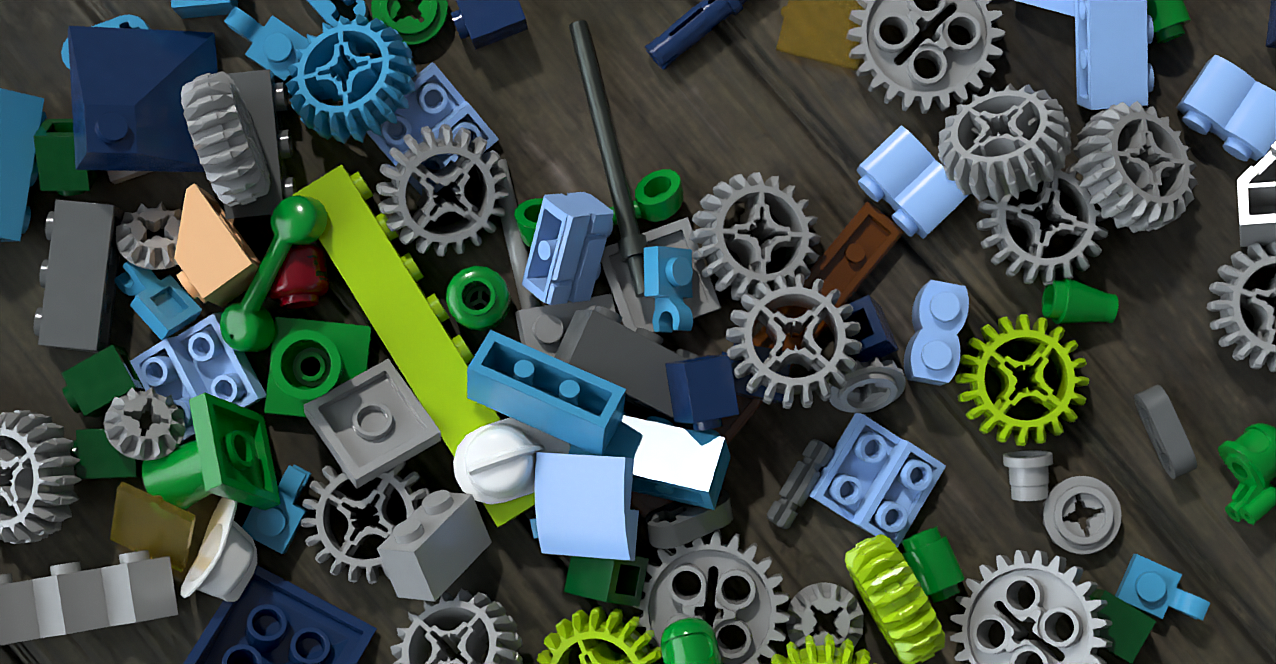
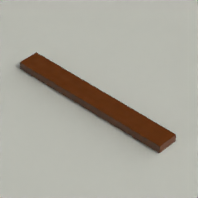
(841, 268)

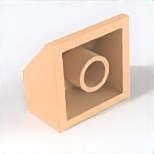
(212, 251)

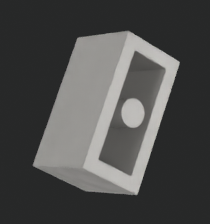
(434, 545)

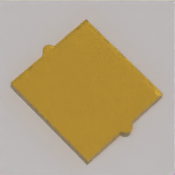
(819, 31)
(152, 525)

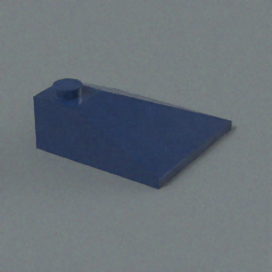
(130, 96)
(280, 626)

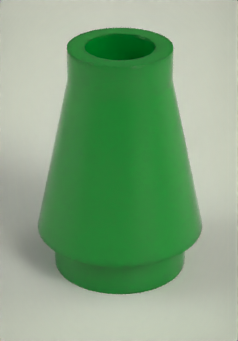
(1075, 302)

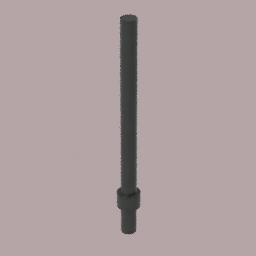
(632, 242)

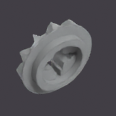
(149, 253)
(878, 383)
(123, 426)
(1100, 528)
(826, 598)

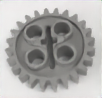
(955, 63)
(1054, 595)
(753, 614)

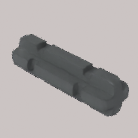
(799, 484)

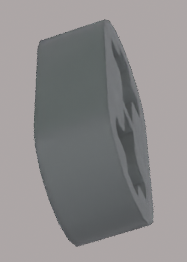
(1165, 431)
(682, 523)

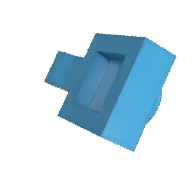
(271, 45)
(669, 281)
(158, 302)
(280, 523)
(1154, 589)

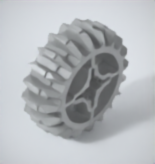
(225, 139)
(1004, 142)
(1135, 167)
(759, 201)
(474, 215)
(1019, 215)
(1235, 296)
(809, 356)
(34, 477)
(354, 537)
(477, 622)

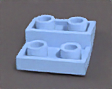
(431, 105)
(198, 364)
(876, 479)
(585, 505)

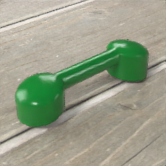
(656, 197)
(248, 324)

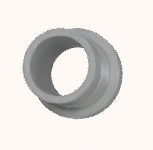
(1028, 474)

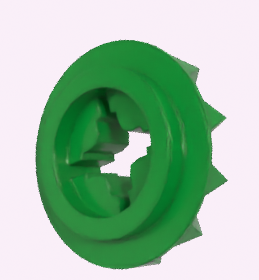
(411, 30)

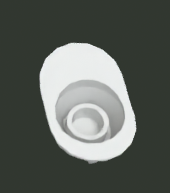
(500, 460)
(224, 559)

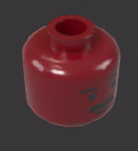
(301, 278)

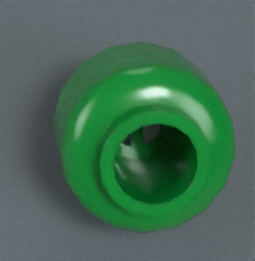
(473, 281)

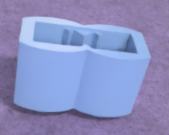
(1232, 108)
(910, 182)
(937, 319)

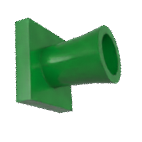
(339, 347)
(224, 460)

